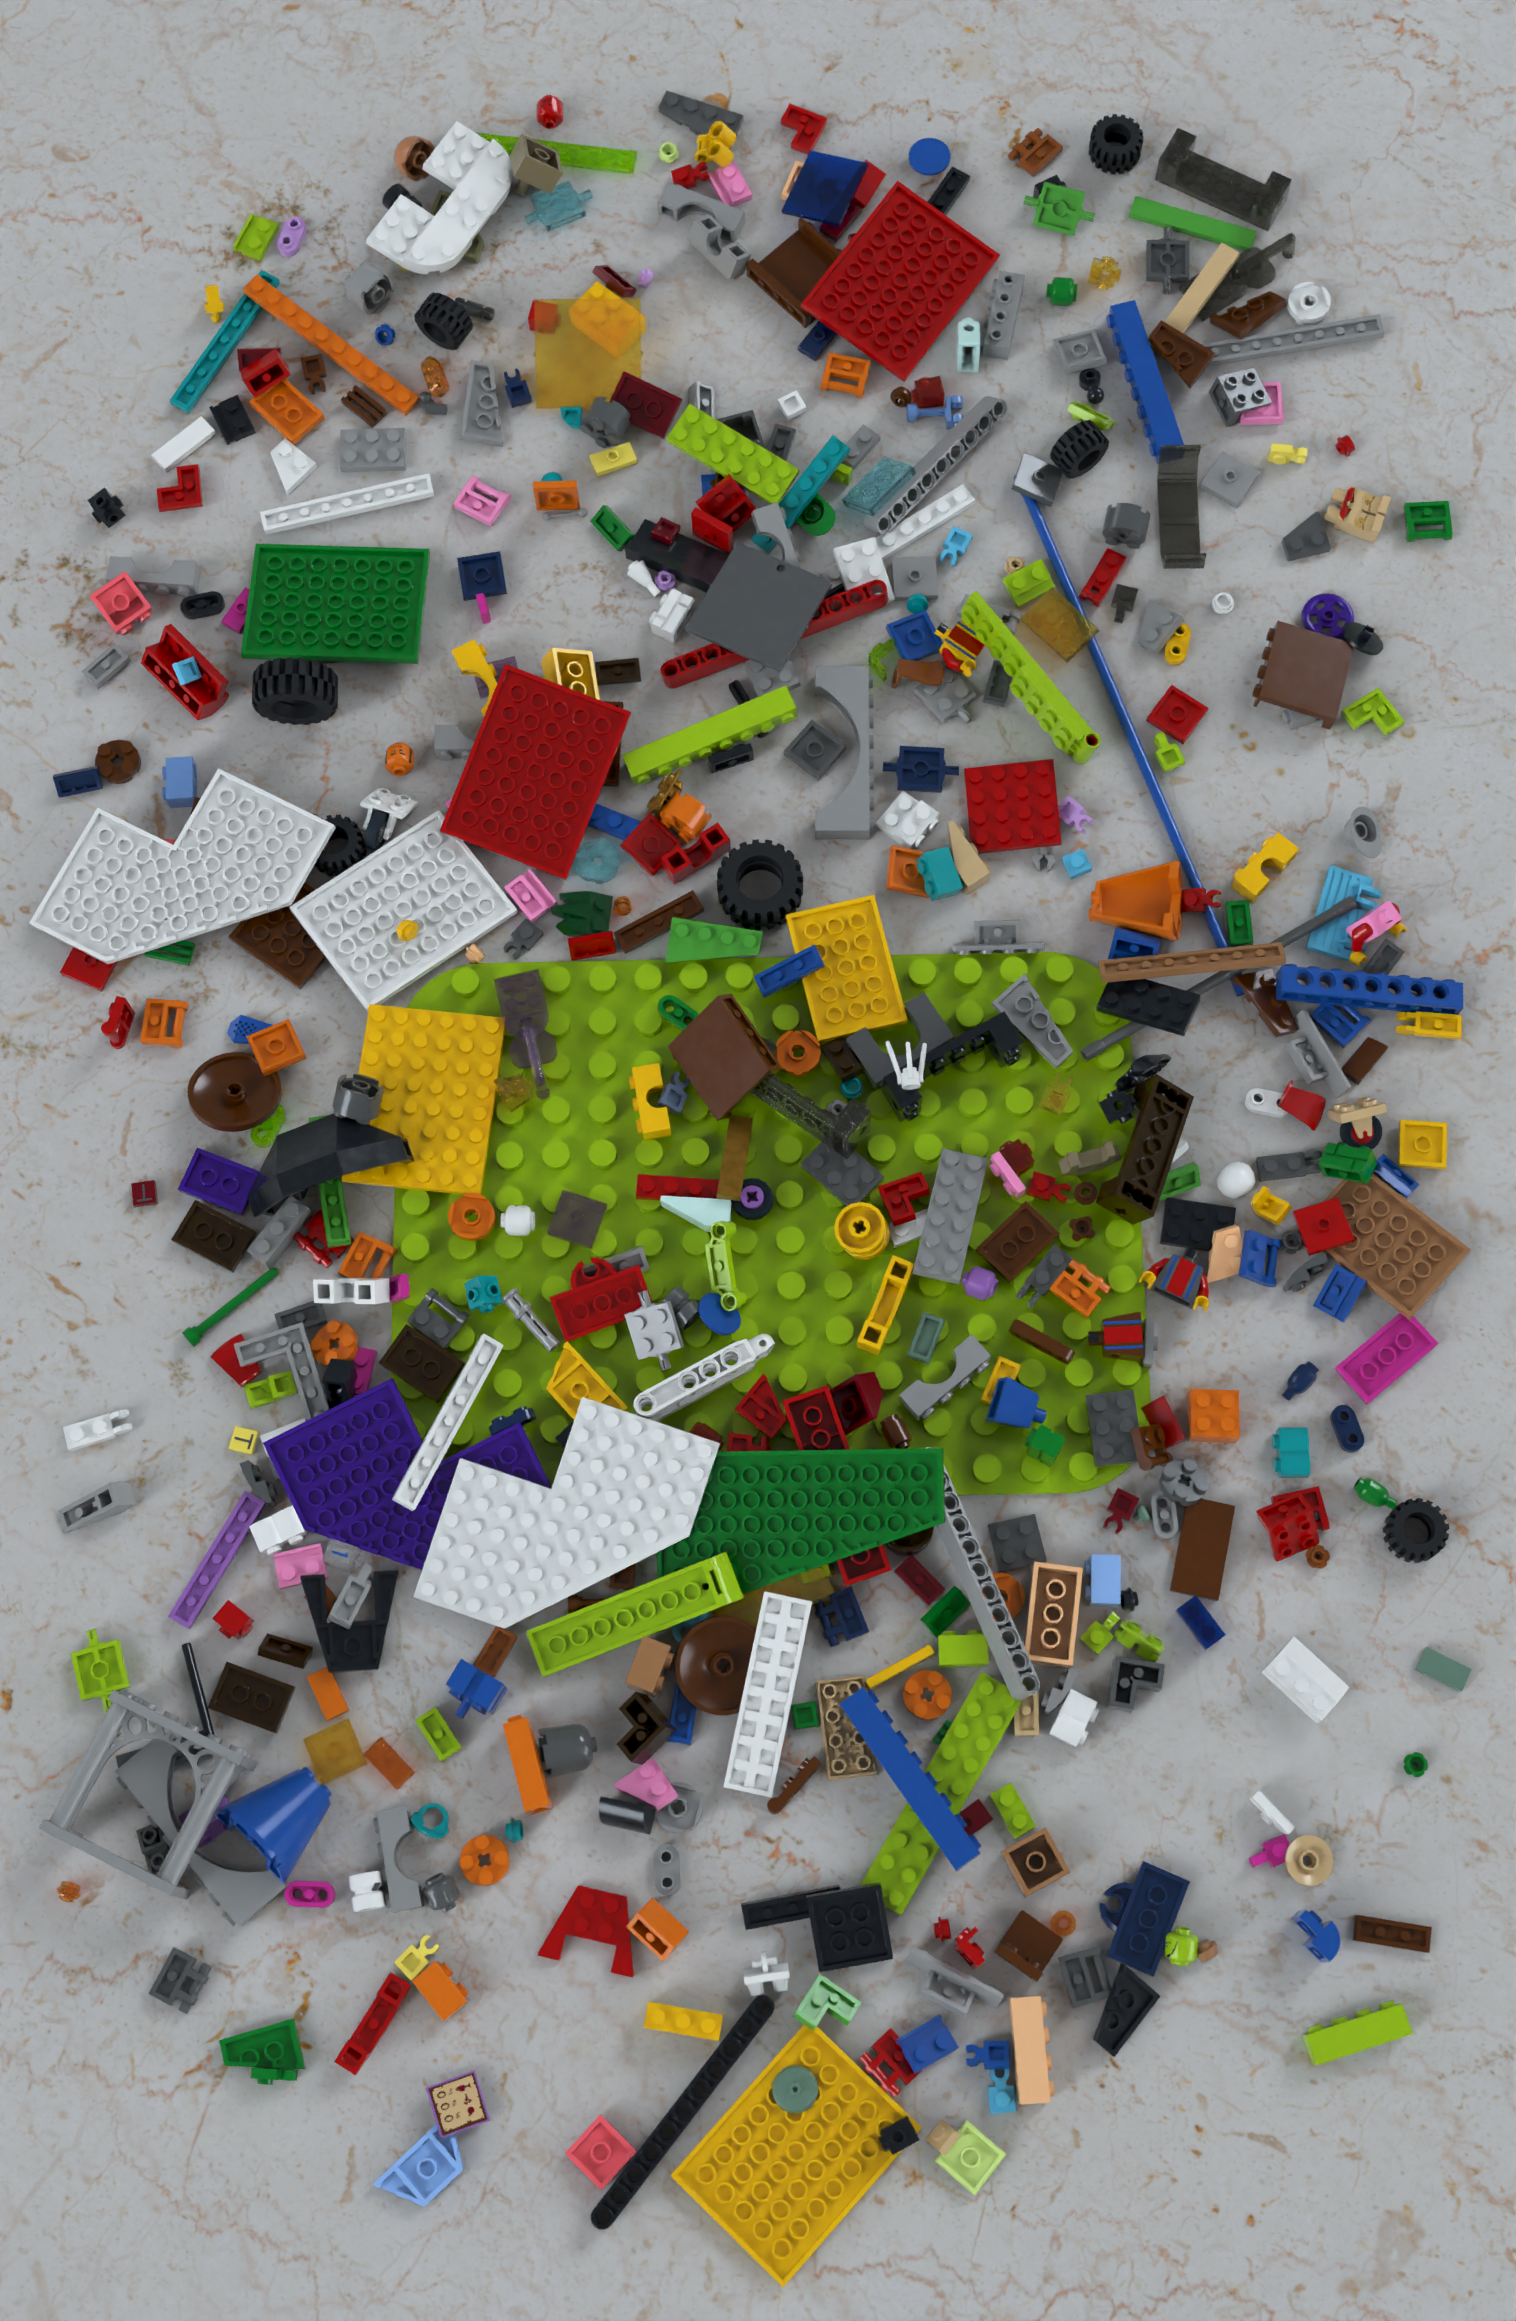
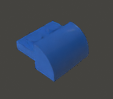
(1132, 944)
(1323, 1938)

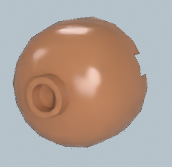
(411, 156)

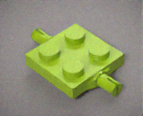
(100, 1669)

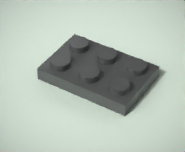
(844, 1178)
(1110, 1422)

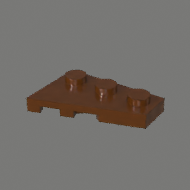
(1248, 317)
(1181, 352)
(1261, 990)

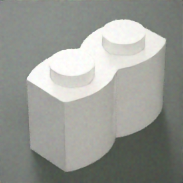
(277, 1531)
(1073, 1719)

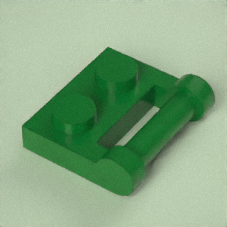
(1425, 515)

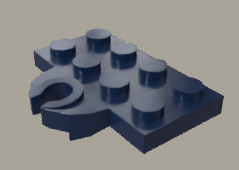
(1143, 1917)

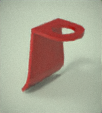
(1303, 1105)
(227, 1359)

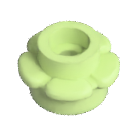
(668, 148)

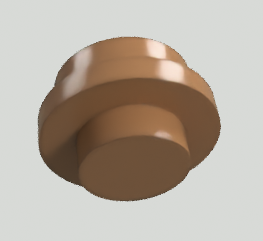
(1206, 1950)

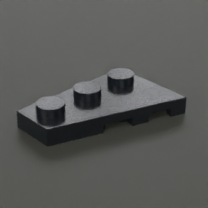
(1124, 2010)

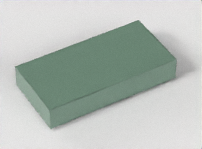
(925, 1338)
(1443, 1669)

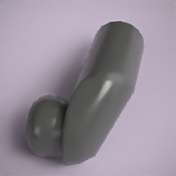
(430, 406)

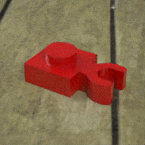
(687, 176)
(1196, 900)
(1044, 1186)

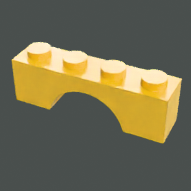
(471, 661)
(886, 1305)

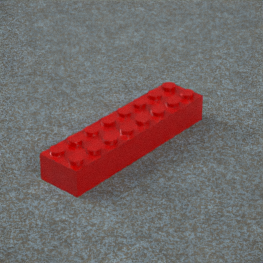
(818, 1427)

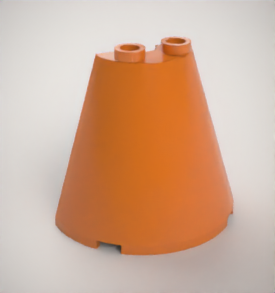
(1141, 901)

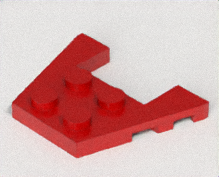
(595, 1917)

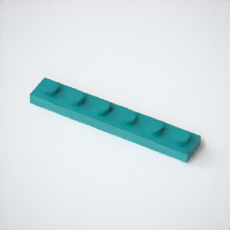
(808, 486)

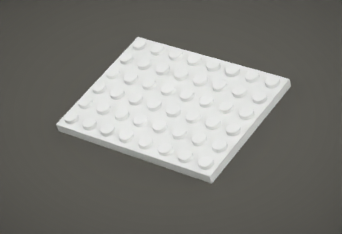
(412, 878)

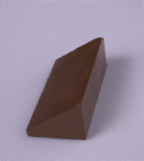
(1364, 1060)

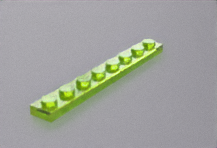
(579, 155)

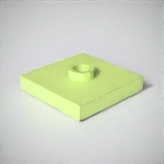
(971, 2158)

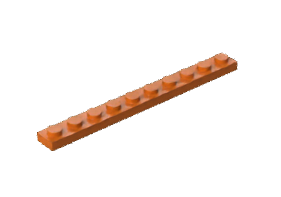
(331, 345)

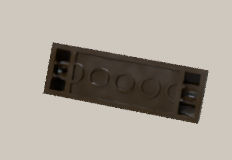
(1148, 1152)

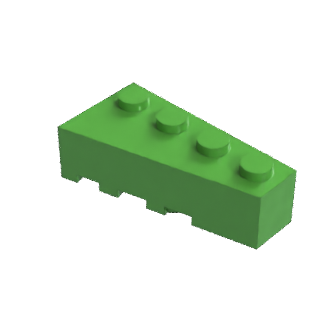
(708, 940)

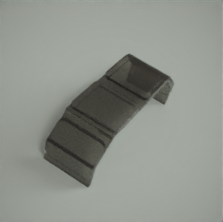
(1179, 507)

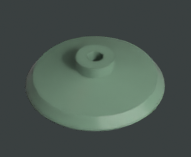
(795, 2089)

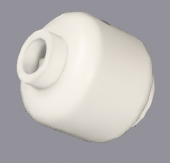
(518, 1220)

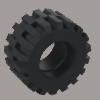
(1115, 130)
(443, 321)
(1079, 449)
(350, 855)
(1429, 1516)

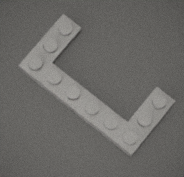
(295, 1343)

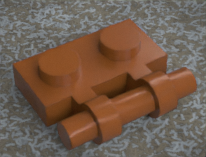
(1038, 156)

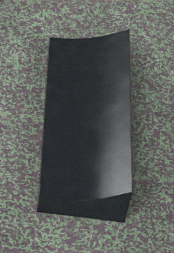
(685, 558)

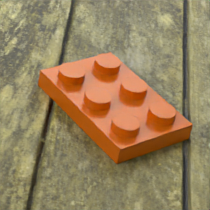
(287, 411)

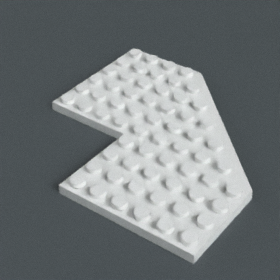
(139, 893)
(523, 1546)

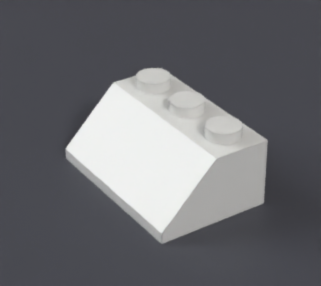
(1305, 1680)

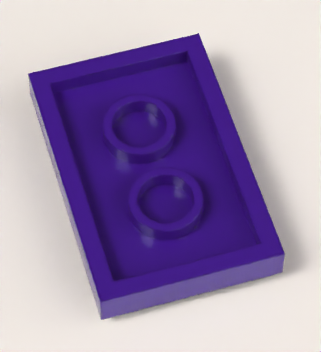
(218, 1181)

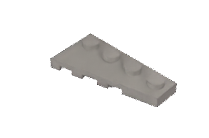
(1033, 1021)

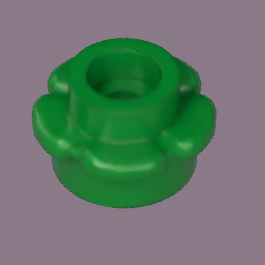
(1420, 1760)

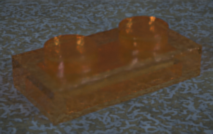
(389, 1763)

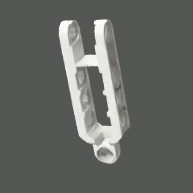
(671, 1394)

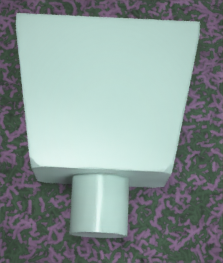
(968, 336)

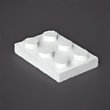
(860, 564)

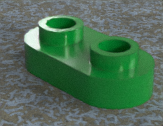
(679, 1014)

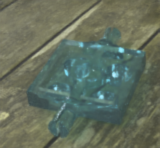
(559, 207)

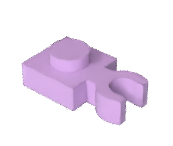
(1073, 814)

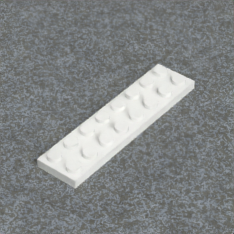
(767, 1694)

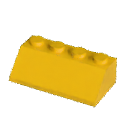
(572, 670)

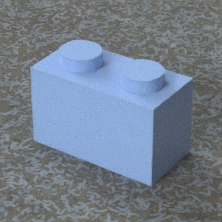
(1104, 1580)

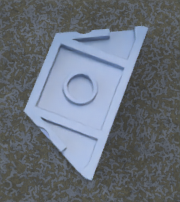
(424, 2168)

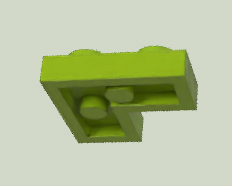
(1376, 708)

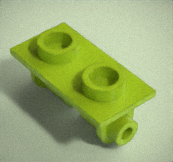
(1147, 1643)

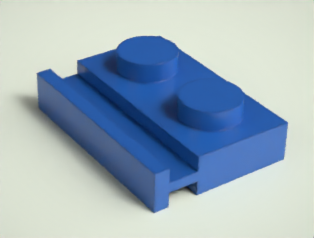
(1340, 1293)
(927, 2044)

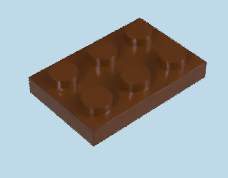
(1017, 1242)

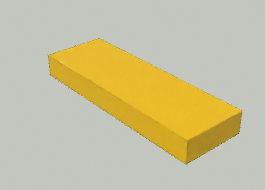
(899, 1667)

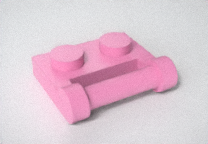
(479, 506)

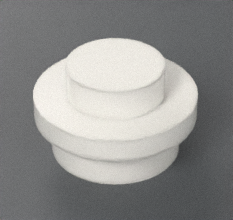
(1223, 603)

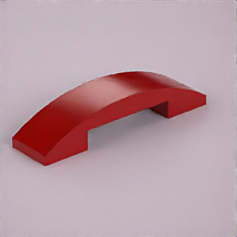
(373, 2024)

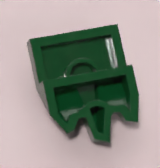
(583, 913)

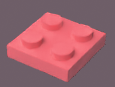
(600, 2152)

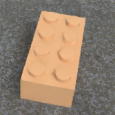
(1052, 1614)

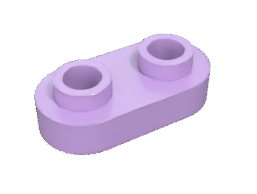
(293, 235)

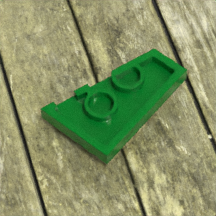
(265, 2047)

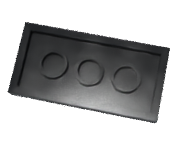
(1150, 1004)

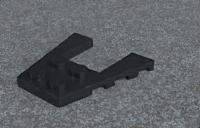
(361, 1644)

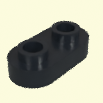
(202, 603)

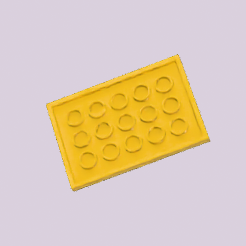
(858, 975)

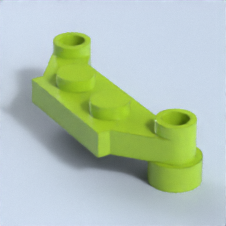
(721, 1265)

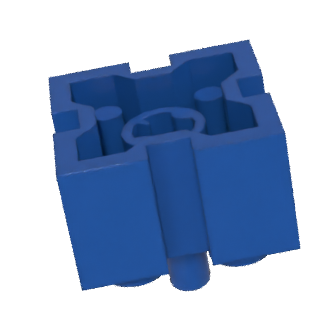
(475, 1689)

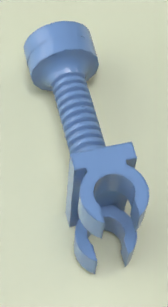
(954, 402)

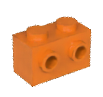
(656, 1927)
(441, 1990)

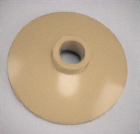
(1319, 1857)

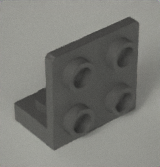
(1238, 394)

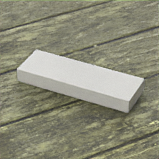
(183, 444)

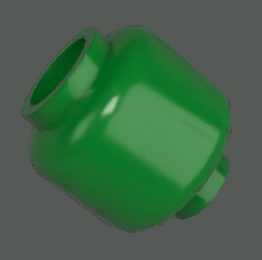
(1062, 291)

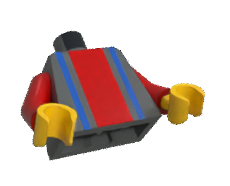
(1179, 1280)

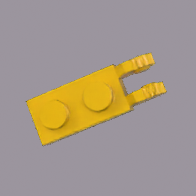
(1431, 1025)

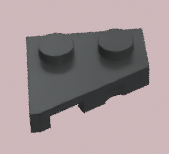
(1306, 539)

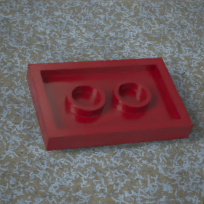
(647, 404)

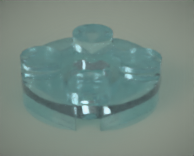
(597, 848)

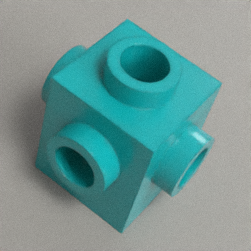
(483, 1293)

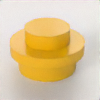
(407, 930)

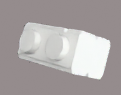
(672, 615)

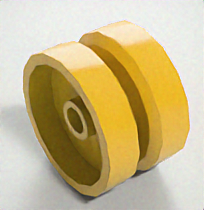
(851, 1237)

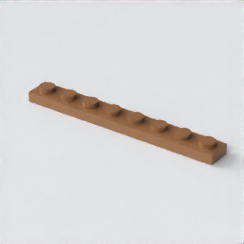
(1191, 962)

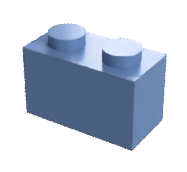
(180, 781)

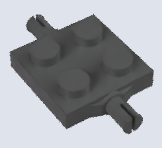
(1167, 260)

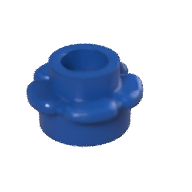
(385, 340)

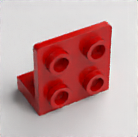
(1289, 1526)

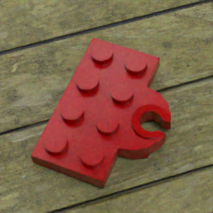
(597, 1299)

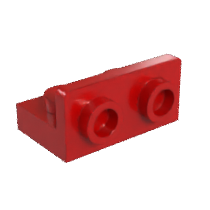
(969, 1952)

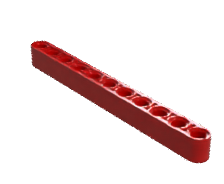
(828, 619)

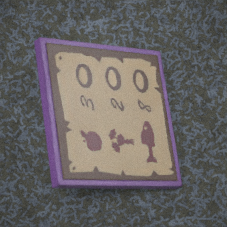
(457, 2104)

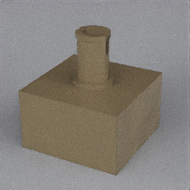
(535, 165)

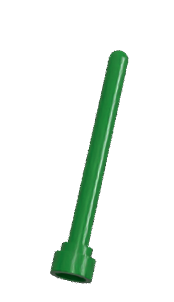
(195, 1333)

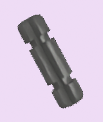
(476, 309)

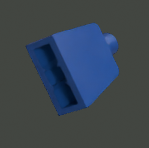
(1014, 1405)

